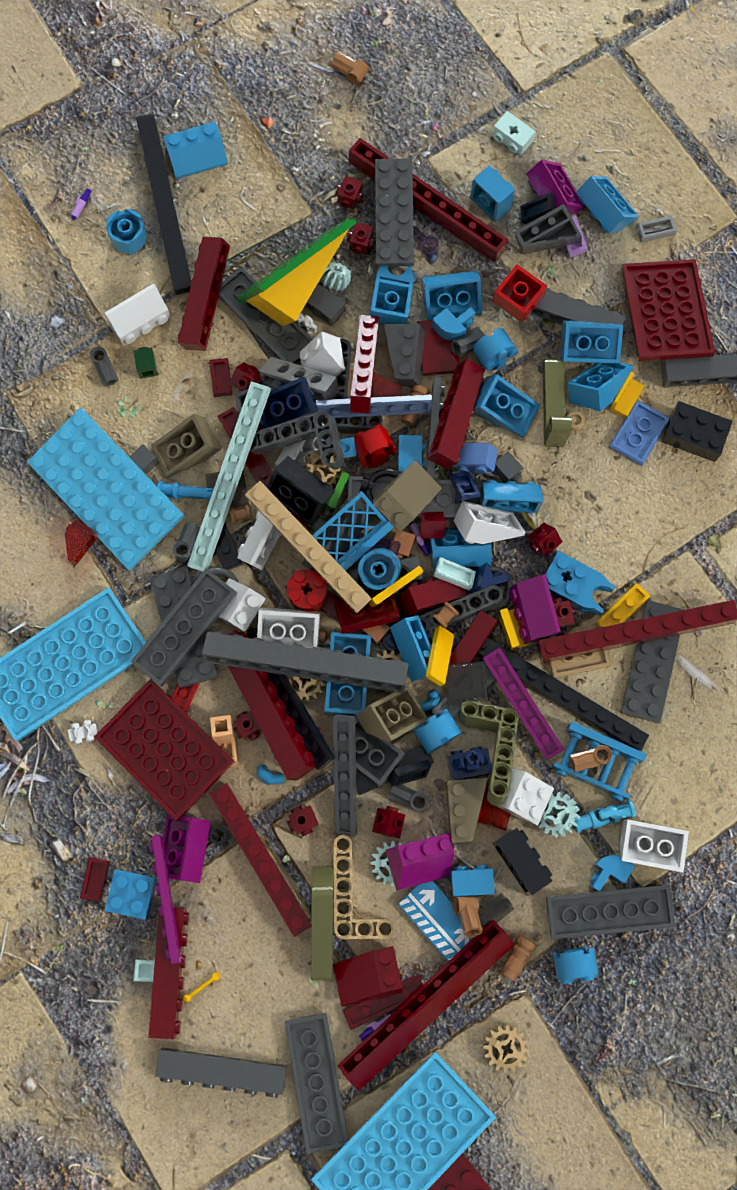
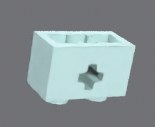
(513, 133)

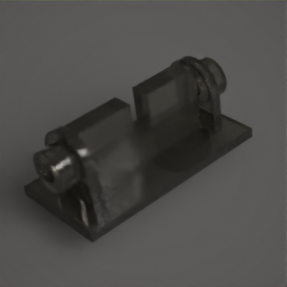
(495, 910)

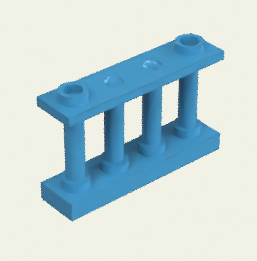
(595, 740)

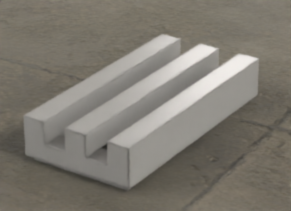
(642, 233)

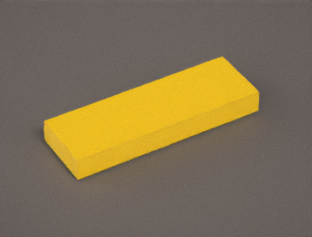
(396, 586)
(624, 607)
(439, 655)

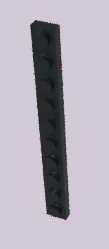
(570, 699)

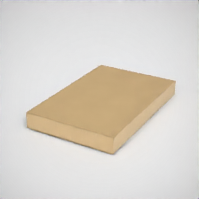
(580, 664)

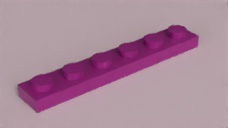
(523, 703)
(166, 908)

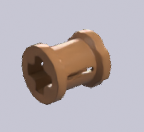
(240, 513)
(446, 614)

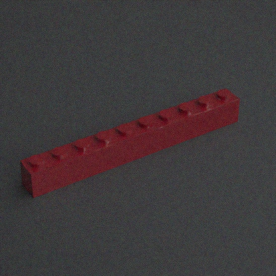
(437, 206)
(637, 631)
(425, 1005)

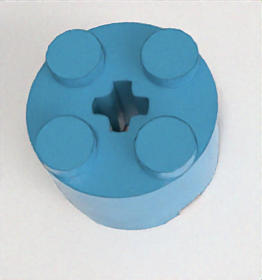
(126, 231)
(495, 350)
(369, 572)
(437, 731)
(575, 964)

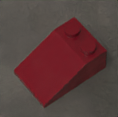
(368, 976)

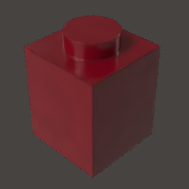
(433, 524)

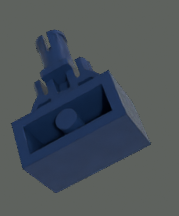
(469, 764)

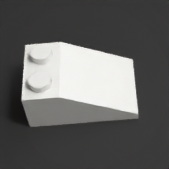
(486, 524)

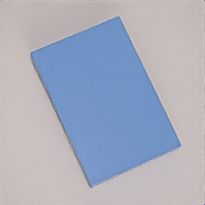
(639, 432)

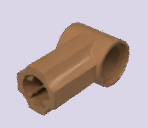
(352, 69)
(589, 759)
(467, 909)

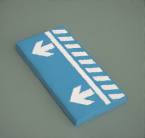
(435, 918)

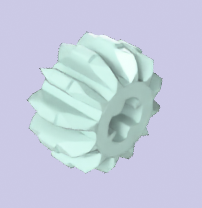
(336, 276)

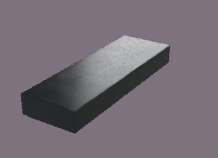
(226, 550)

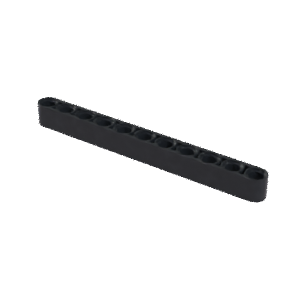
(164, 204)

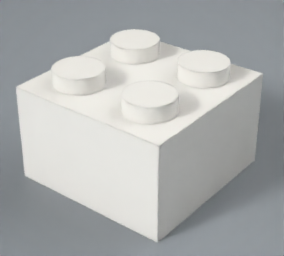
(526, 797)

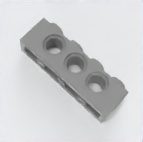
(280, 372)

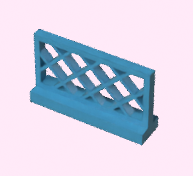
(362, 545)

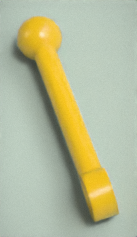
(215, 976)

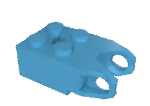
(392, 296)
(580, 583)

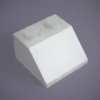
(323, 354)
(242, 607)

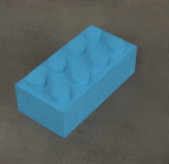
(344, 698)

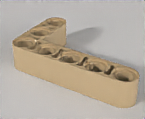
(348, 898)

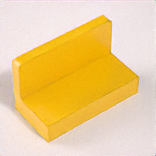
(627, 396)
(511, 629)

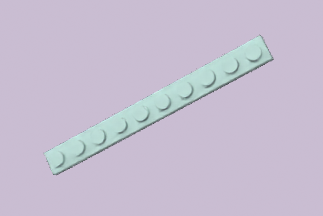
(229, 476)

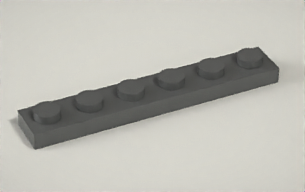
(437, 407)
(345, 775)

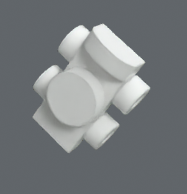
(307, 322)
(86, 732)

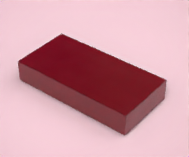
(221, 377)
(95, 879)

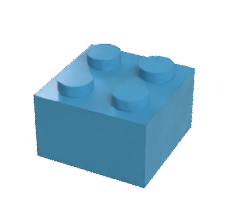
(492, 193)
(131, 894)

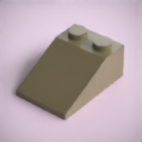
(186, 445)
(406, 495)

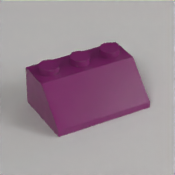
(551, 178)
(534, 609)
(185, 847)
(421, 861)

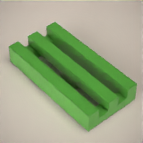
(337, 493)

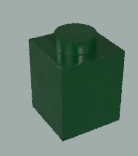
(145, 362)

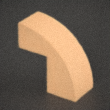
(224, 736)

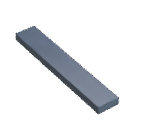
(379, 406)

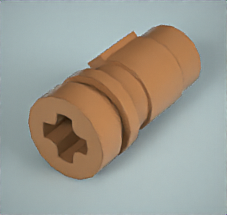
(410, 419)
(518, 957)

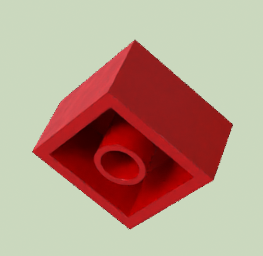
(519, 293)

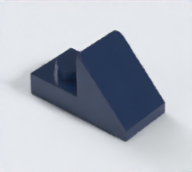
(464, 487)
(485, 578)

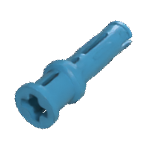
(177, 490)

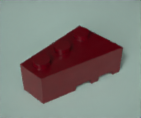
(427, 597)

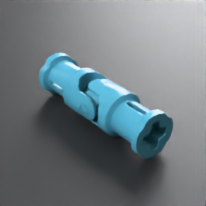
(607, 815)

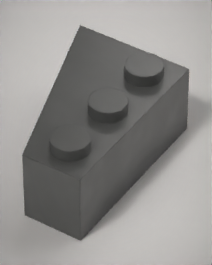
(549, 232)
(406, 351)

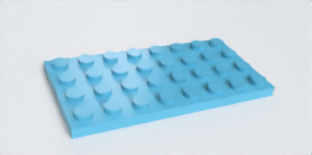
(105, 489)
(66, 663)
(410, 1135)

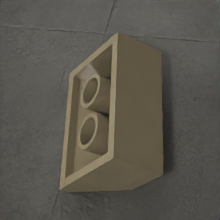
(392, 715)

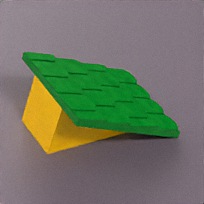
(291, 283)

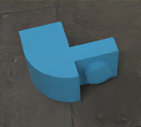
(450, 327)
(612, 867)

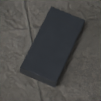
(537, 208)
(409, 773)

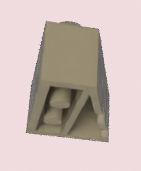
(463, 807)

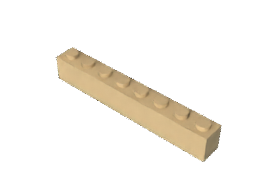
(307, 547)

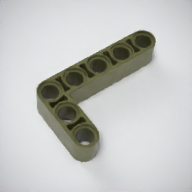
(556, 425)
(501, 746)
(322, 923)

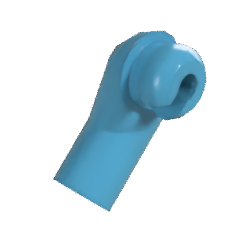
(432, 701)
(269, 778)

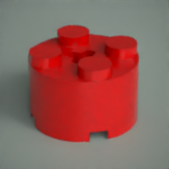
(374, 446)
(301, 581)

